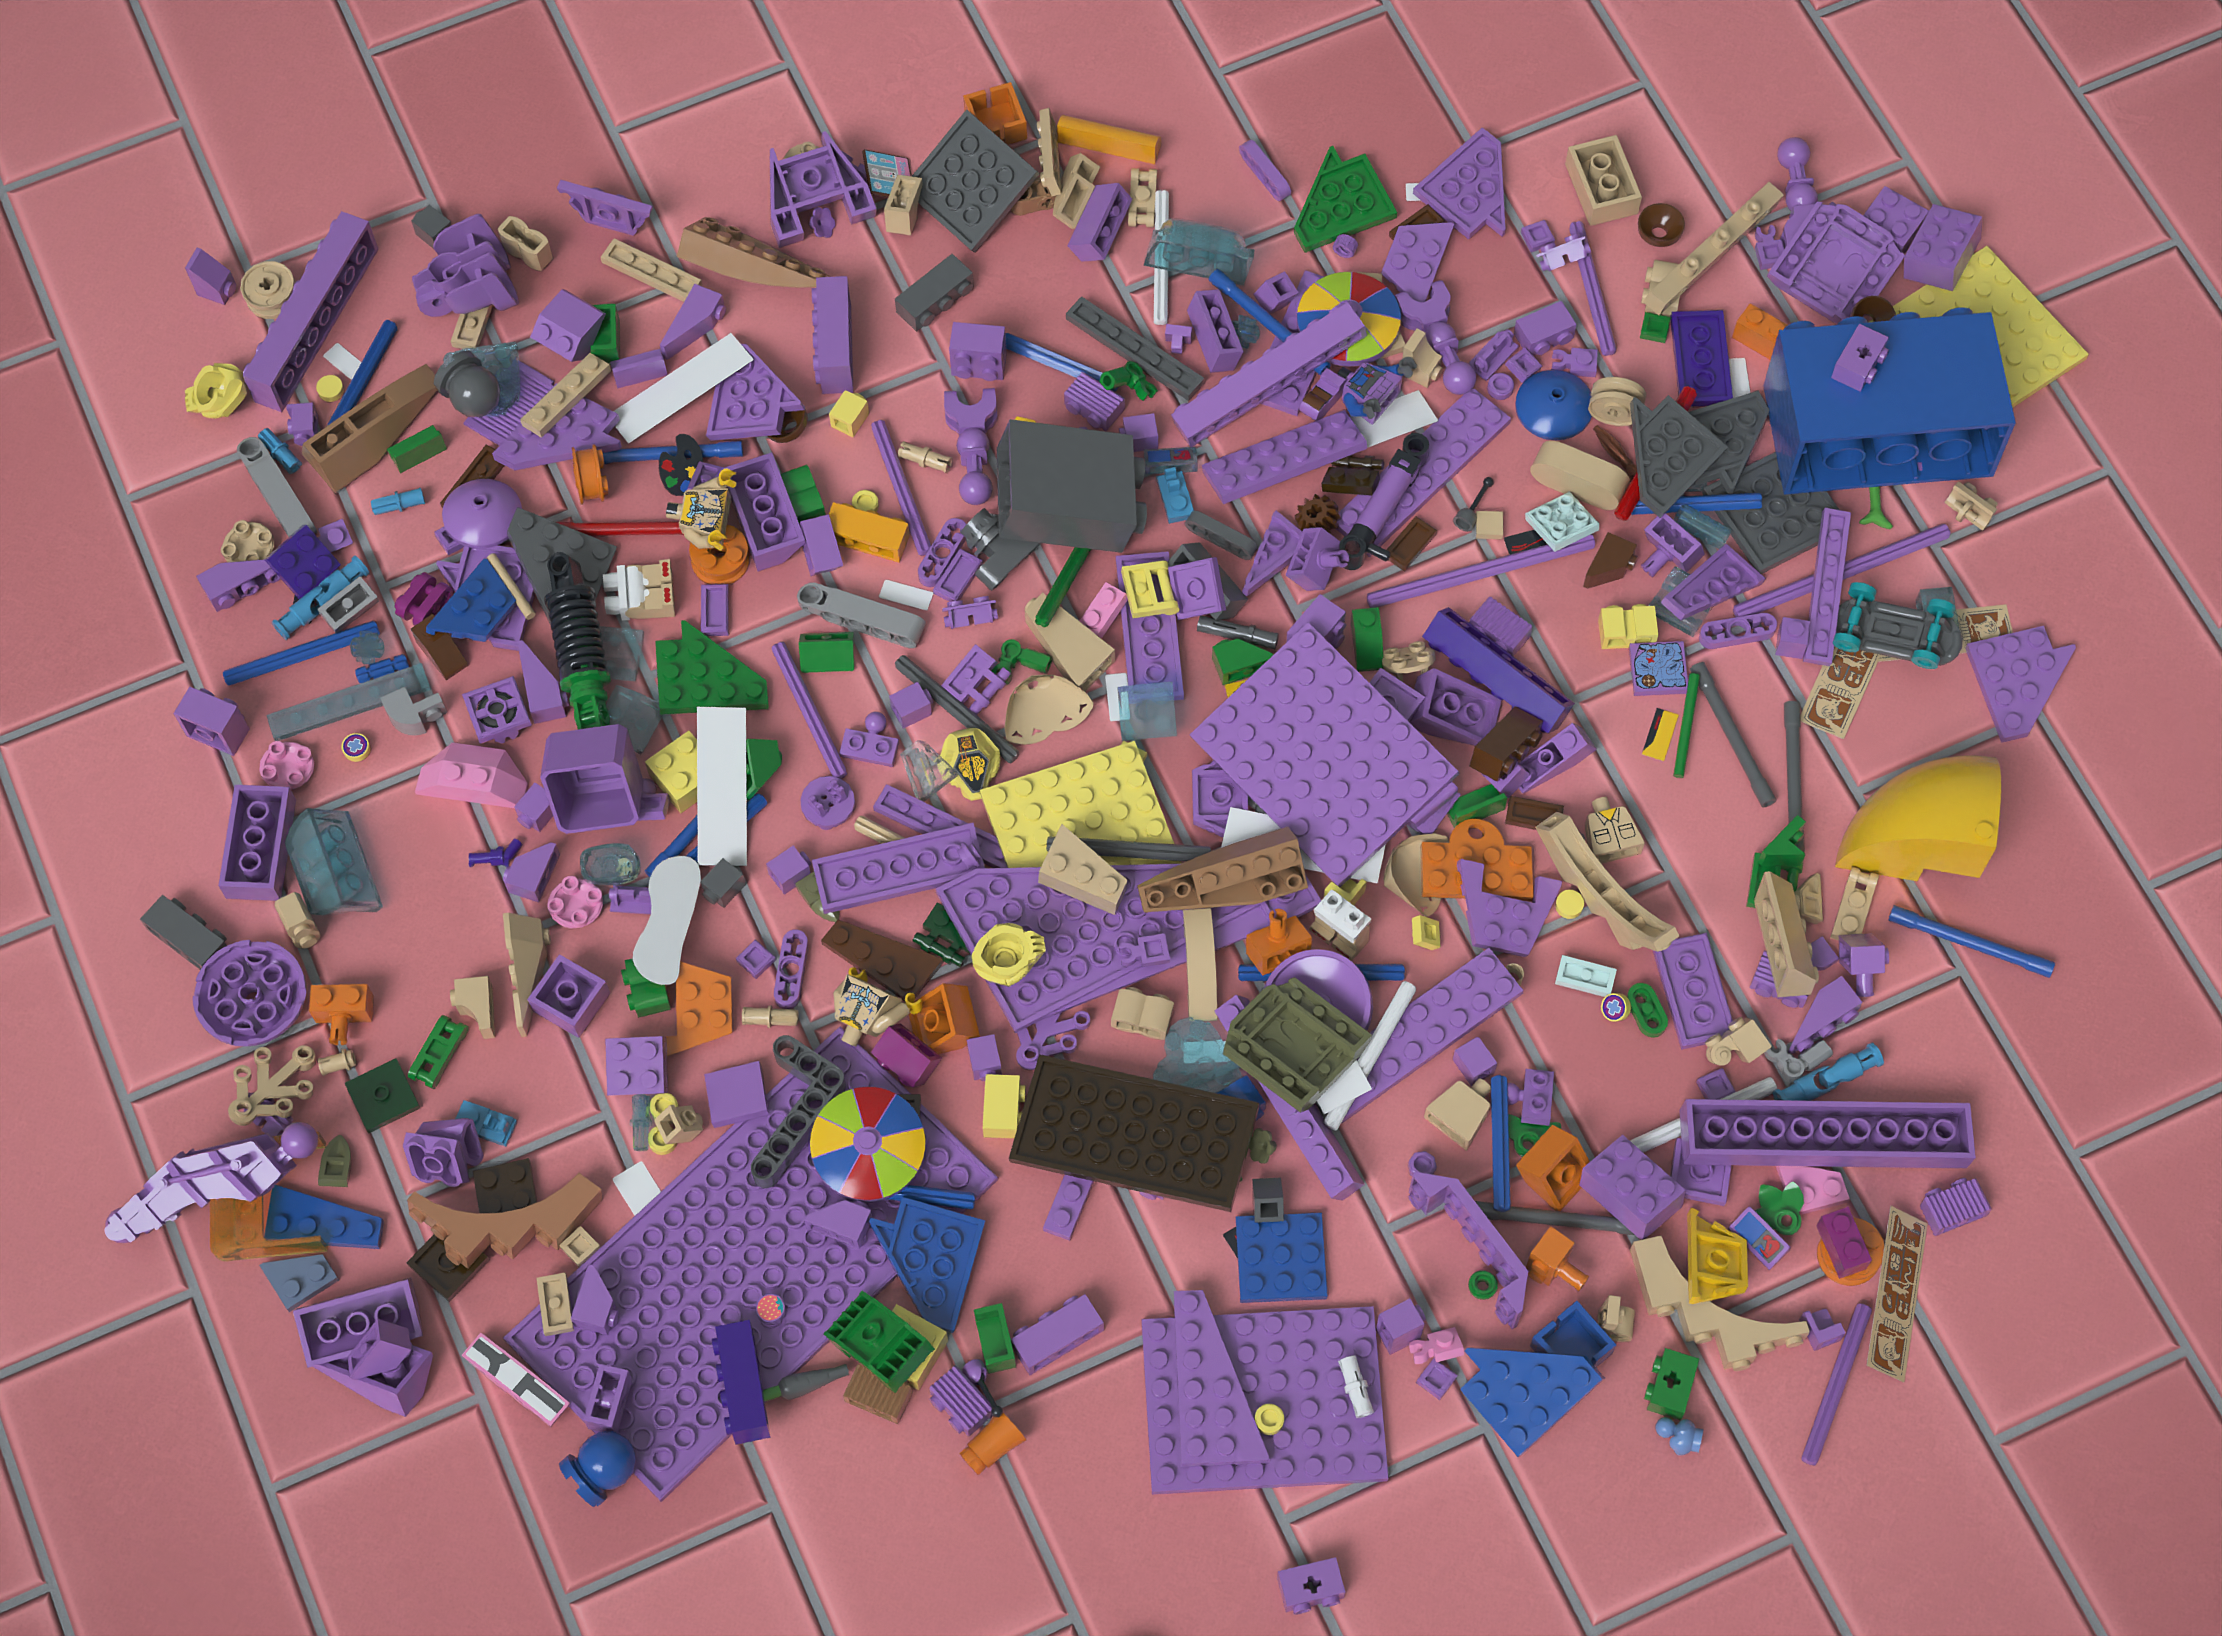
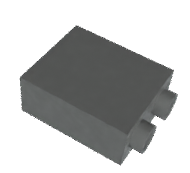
(1068, 486)

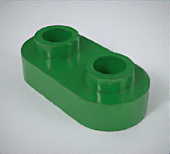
(1648, 1011)

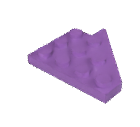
(1468, 186)
(750, 403)
(580, 428)
(515, 624)
(2017, 677)

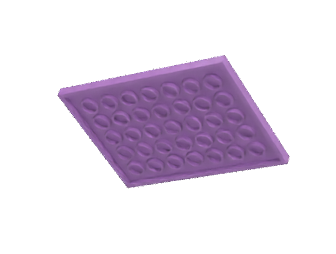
(1324, 754)
(1286, 1363)

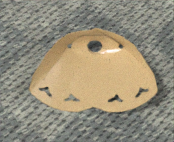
(1044, 708)
(1404, 872)

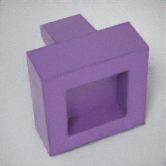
(1178, 335)

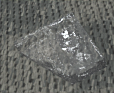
(926, 769)

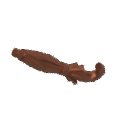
(1616, 451)

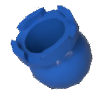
(602, 1464)

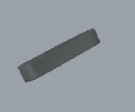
(1221, 535)

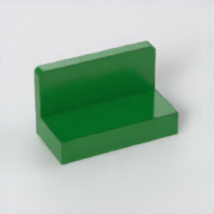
(417, 449)
(826, 652)
(1477, 805)

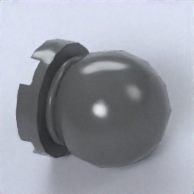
(468, 385)

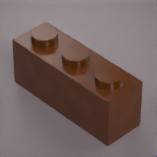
(1506, 744)

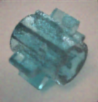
(1246, 330)
(367, 647)

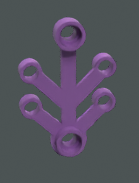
(1048, 1028)

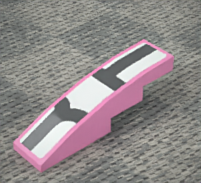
(515, 1379)

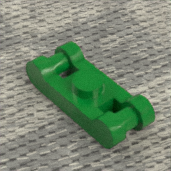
(437, 1051)

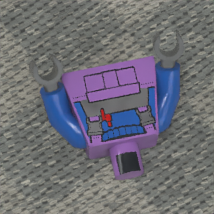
(1373, 387)

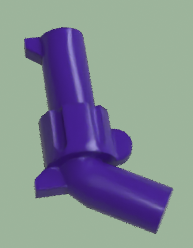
(496, 856)

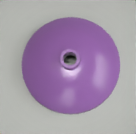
(480, 524)

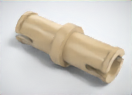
(925, 457)

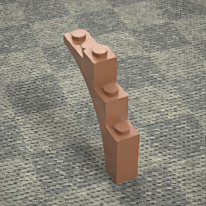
(508, 1231)

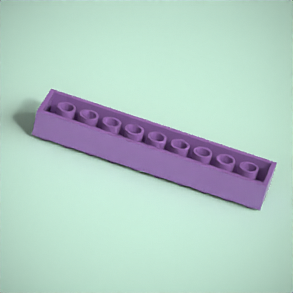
(1826, 1133)

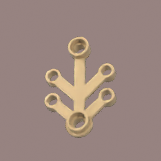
(271, 1087)

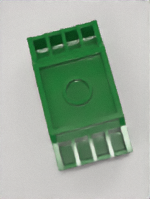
(879, 1341)

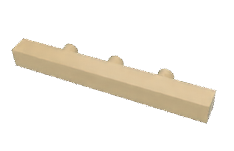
(1713, 248)

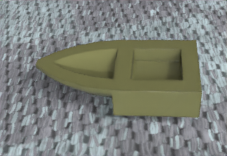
(809, 891)
(335, 1164)

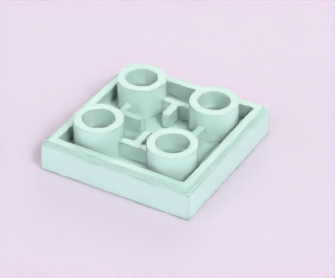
(1562, 521)

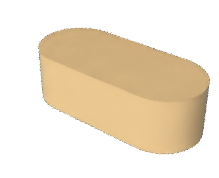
(1581, 474)

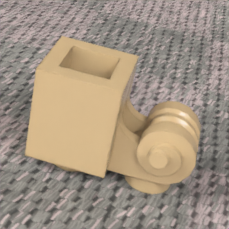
(1742, 1037)

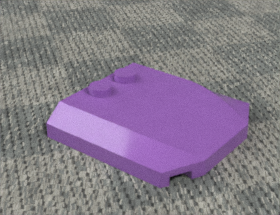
(1836, 261)

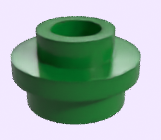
(1489, 1279)

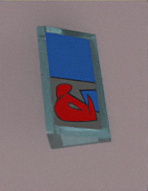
(1182, 459)

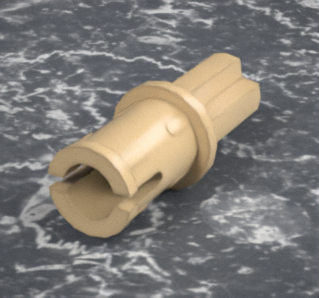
(769, 1016)

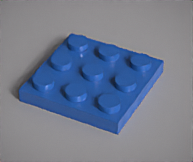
(1281, 1259)

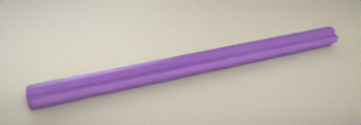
(1851, 568)
(1475, 572)

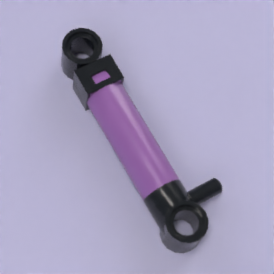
(1401, 473)

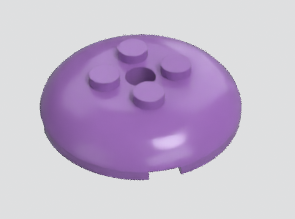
(235, 973)

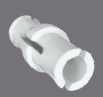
(1356, 1386)

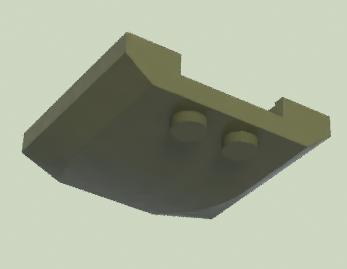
(1294, 1042)

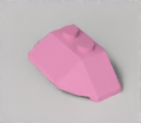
(473, 776)

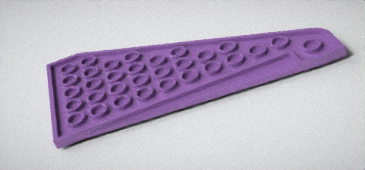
(1082, 939)

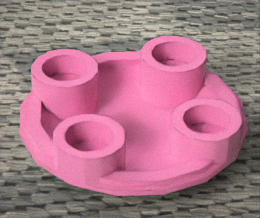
(286, 764)
(575, 903)

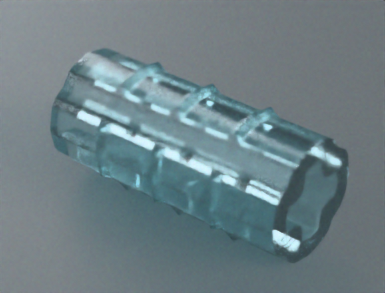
(1702, 526)

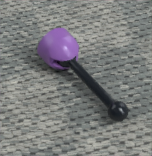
(977, 1373)

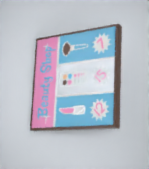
(882, 171)

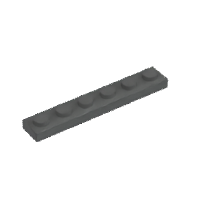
(1135, 348)

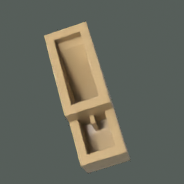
(1075, 189)

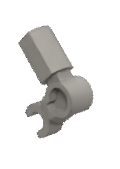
(1794, 1068)

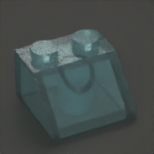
(1147, 711)

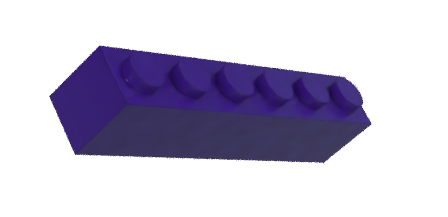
(1497, 669)

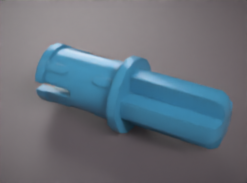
(279, 451)
(398, 501)

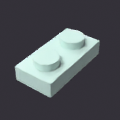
(1585, 976)

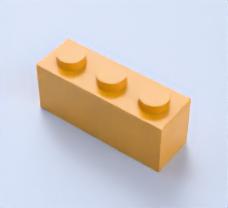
(869, 531)

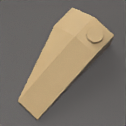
(527, 947)

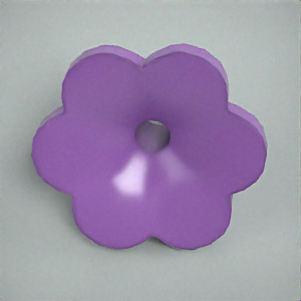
(822, 222)

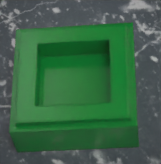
(1655, 327)

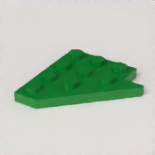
(1342, 201)
(704, 674)

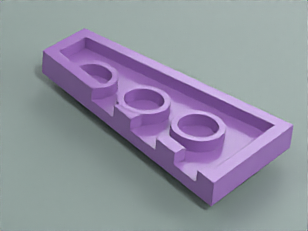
(1713, 582)

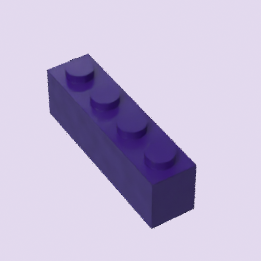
(742, 1382)

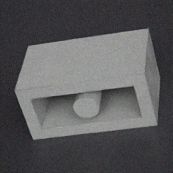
(348, 605)

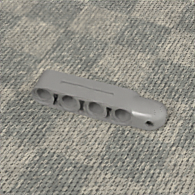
(273, 486)
(862, 614)

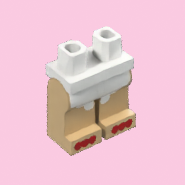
(641, 590)
(1341, 919)

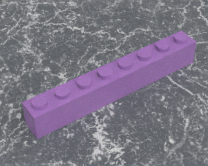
(1268, 374)
(1307, 1129)

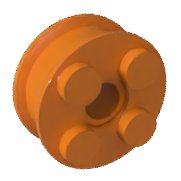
(588, 475)
(725, 568)
(1875, 1247)

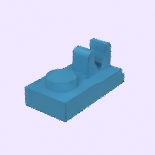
(1174, 495)
(488, 1123)

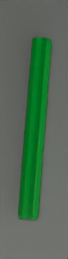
(1061, 586)

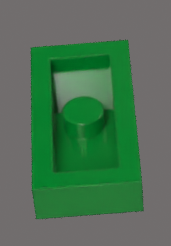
(1783, 848)

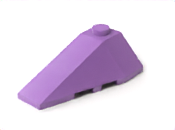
(391, 1390)

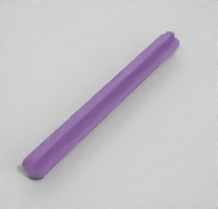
(1594, 296)
(901, 487)
(809, 710)
(1836, 1384)

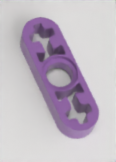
(1265, 170)
(941, 540)
(1743, 621)
(786, 949)

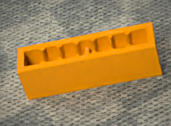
(1108, 139)

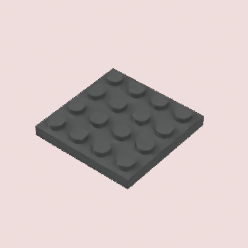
(972, 180)
(1783, 525)

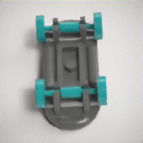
(1898, 631)

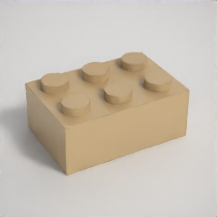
(1603, 180)

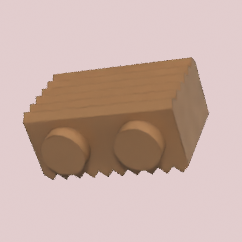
(873, 1396)

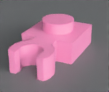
(1440, 1345)

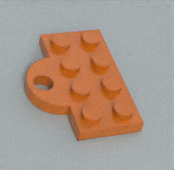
(1505, 866)

